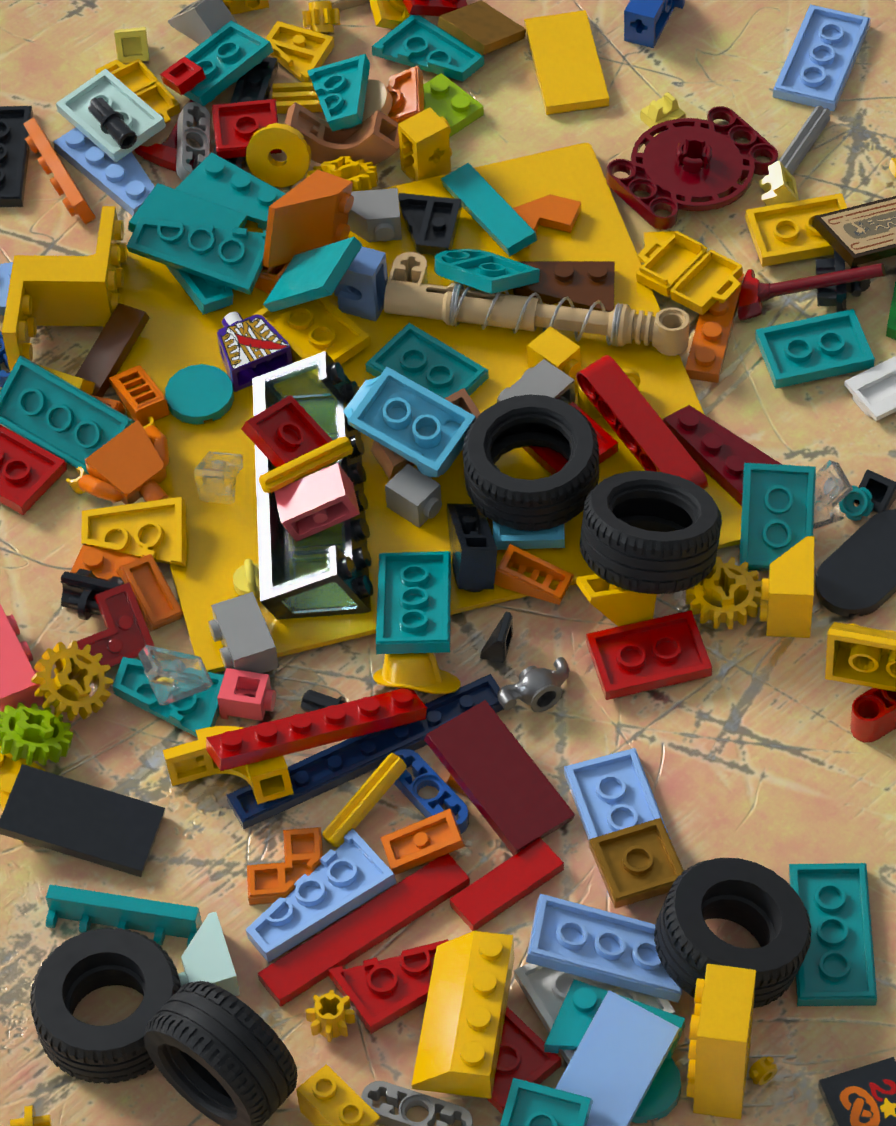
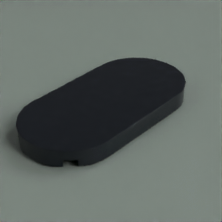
(862, 570)

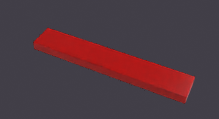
(363, 929)

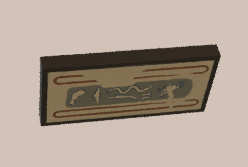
(861, 231)

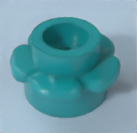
(857, 512)

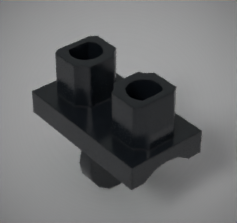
(837, 294)
(80, 590)

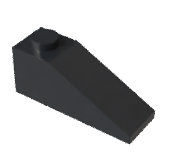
(471, 548)

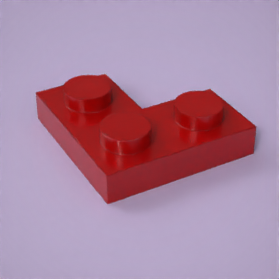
(125, 626)

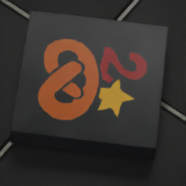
(862, 1095)

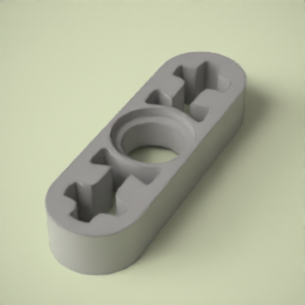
(200, 133)
(448, 1111)

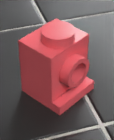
(245, 695)

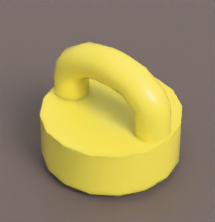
(247, 579)

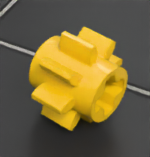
(321, 17)
(330, 1015)

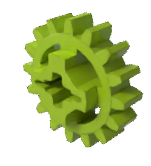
(34, 734)

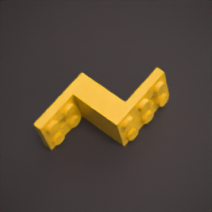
(64, 289)

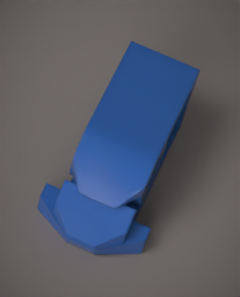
(646, 20)

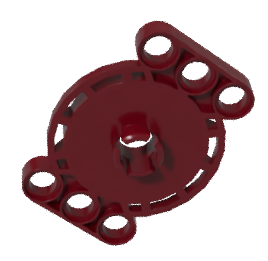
(696, 146)

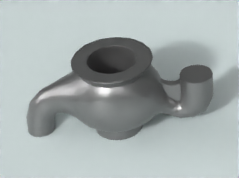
(536, 687)

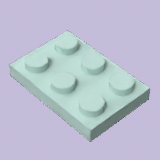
(136, 113)

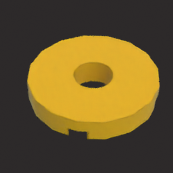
(276, 172)

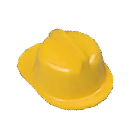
(417, 673)

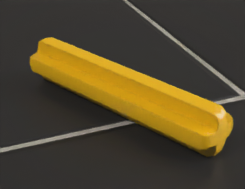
(305, 464)
(364, 799)

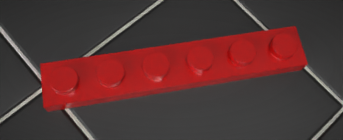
(315, 728)

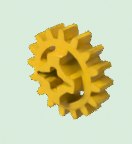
(360, 173)
(726, 594)
(70, 686)

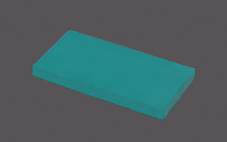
(57, 413)
(414, 603)
(840, 955)

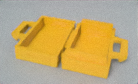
(144, 85)
(688, 272)

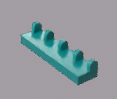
(122, 913)

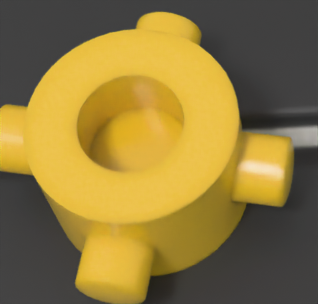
(763, 1070)

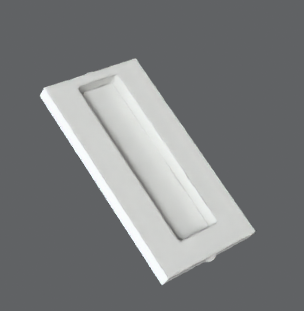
(875, 389)

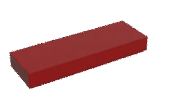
(506, 884)

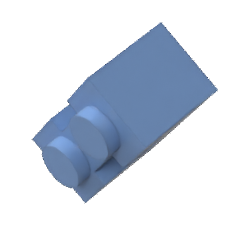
(364, 285)

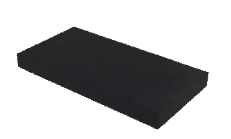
(13, 154)
(81, 820)

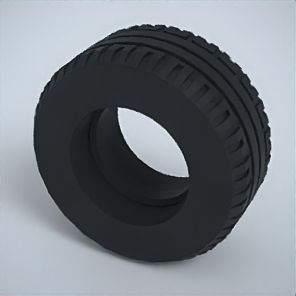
(742, 894)
(86, 964)

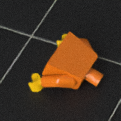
(127, 466)

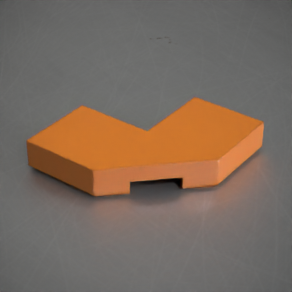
(550, 212)
(302, 856)

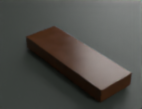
(112, 347)

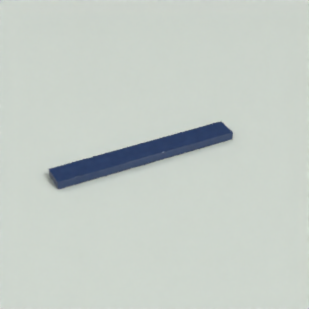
(361, 754)

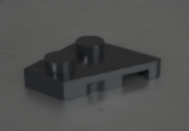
(430, 221)

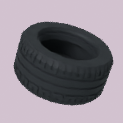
(523, 423)
(650, 532)
(220, 1055)

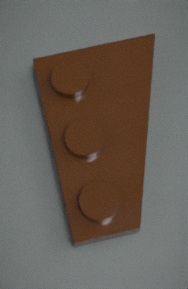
(579, 280)

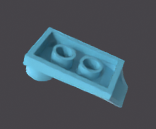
(410, 421)

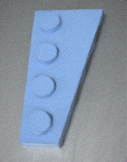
(120, 180)
(330, 892)

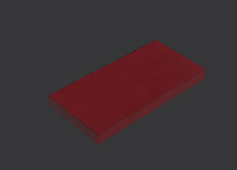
(499, 777)

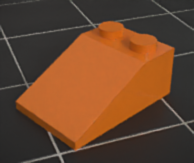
(308, 217)

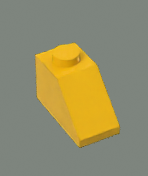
(615, 603)

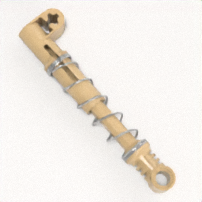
(455, 304)

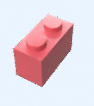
(316, 502)

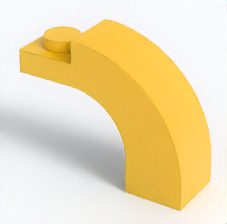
(192, 761)

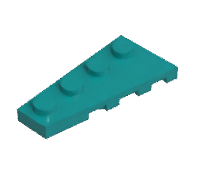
(208, 252)

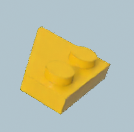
(299, 48)

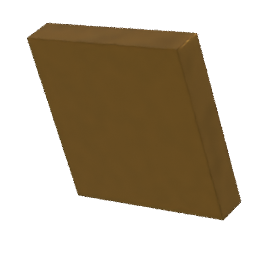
(481, 27)
(636, 862)

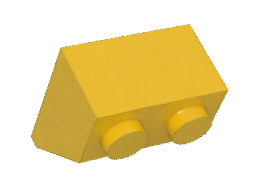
(789, 592)

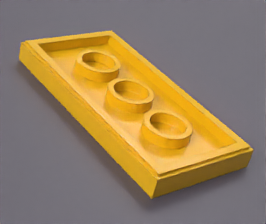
(566, 62)

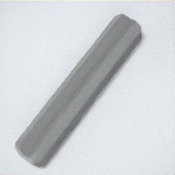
(805, 138)

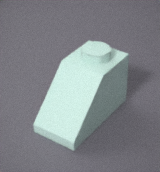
(209, 958)

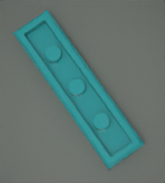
(489, 209)

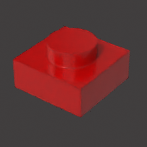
(183, 76)

